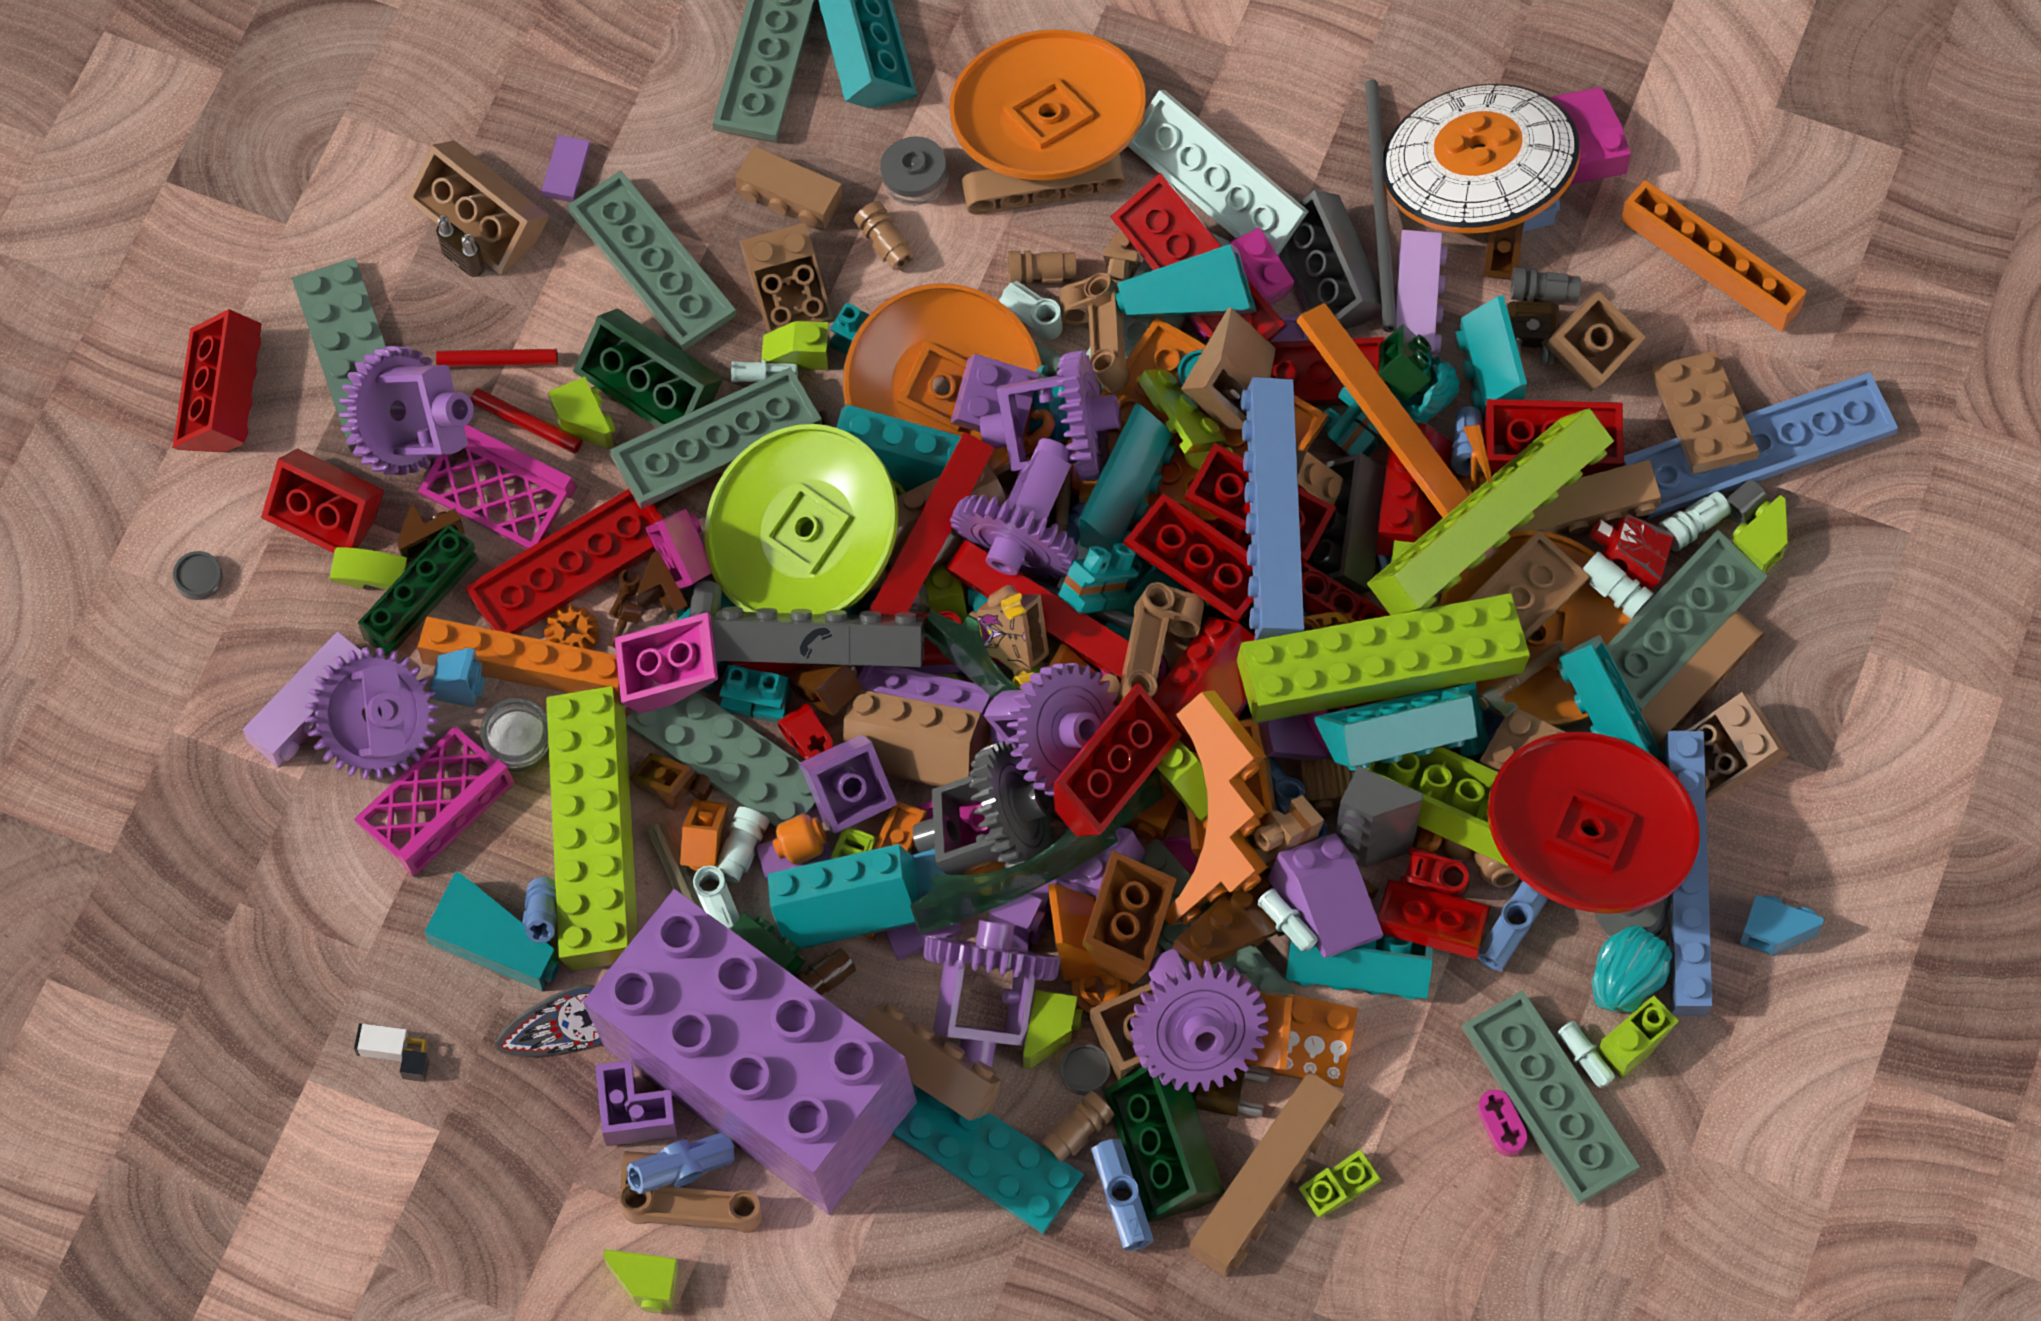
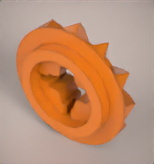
(586, 625)
(1088, 1000)

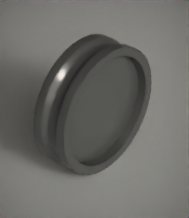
(197, 575)
(1085, 1069)

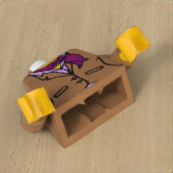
(1014, 630)

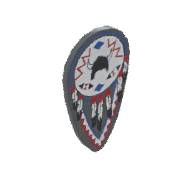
(551, 1026)

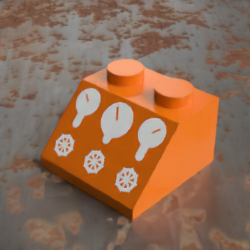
(1319, 1040)

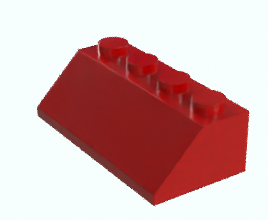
(218, 383)
(1517, 423)
(1221, 490)
(1405, 508)
(1195, 556)
(1206, 666)
(1113, 763)

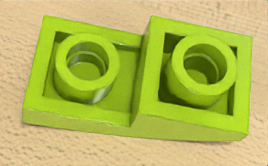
(366, 567)
(1340, 1184)

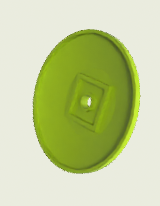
(772, 492)

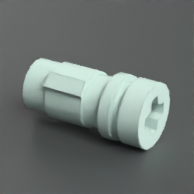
(1696, 519)
(1613, 582)
(739, 846)

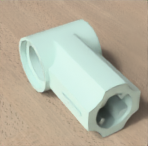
(1032, 308)
(717, 902)

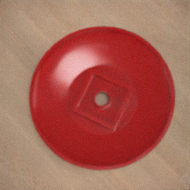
(1599, 782)

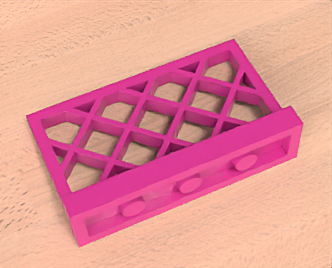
(518, 465)
(459, 813)

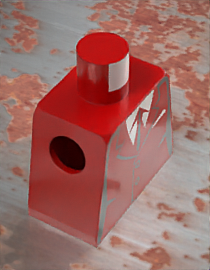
(1635, 548)

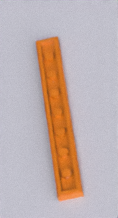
(1382, 409)

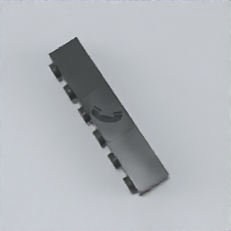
(819, 637)

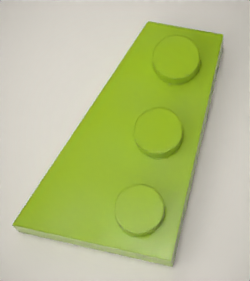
(1184, 417)

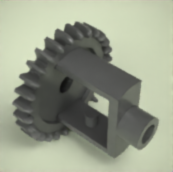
(1012, 811)

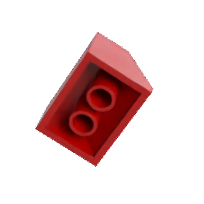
(320, 501)

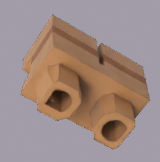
(1287, 831)

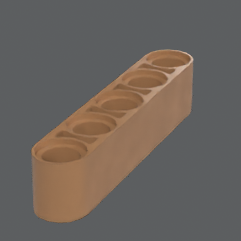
(993, 192)
(1701, 676)

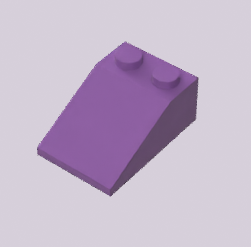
(1328, 893)

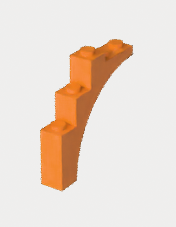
(1233, 810)

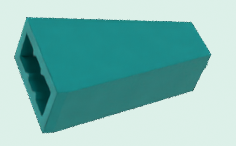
(1189, 287)
(486, 934)

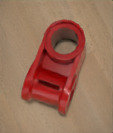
(805, 732)
(1433, 872)

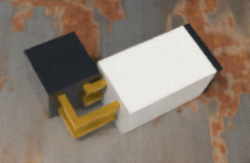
(392, 1045)

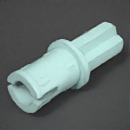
(757, 370)
(1287, 920)
(1585, 1054)

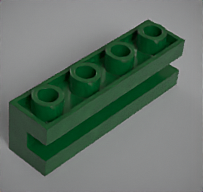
(418, 590)

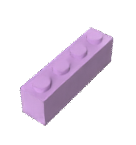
(1421, 284)
(281, 723)

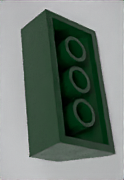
(644, 370)
(1163, 1144)

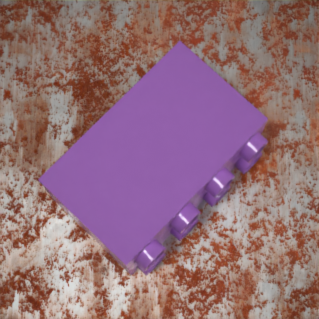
(751, 1051)

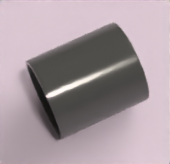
(1746, 501)

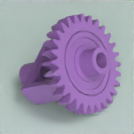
(403, 411)
(1087, 415)
(1017, 530)
(393, 708)
(1050, 719)
(991, 949)
(1197, 1022)

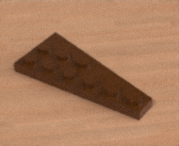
(1233, 924)

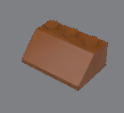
(1128, 917)

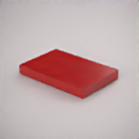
(1432, 919)

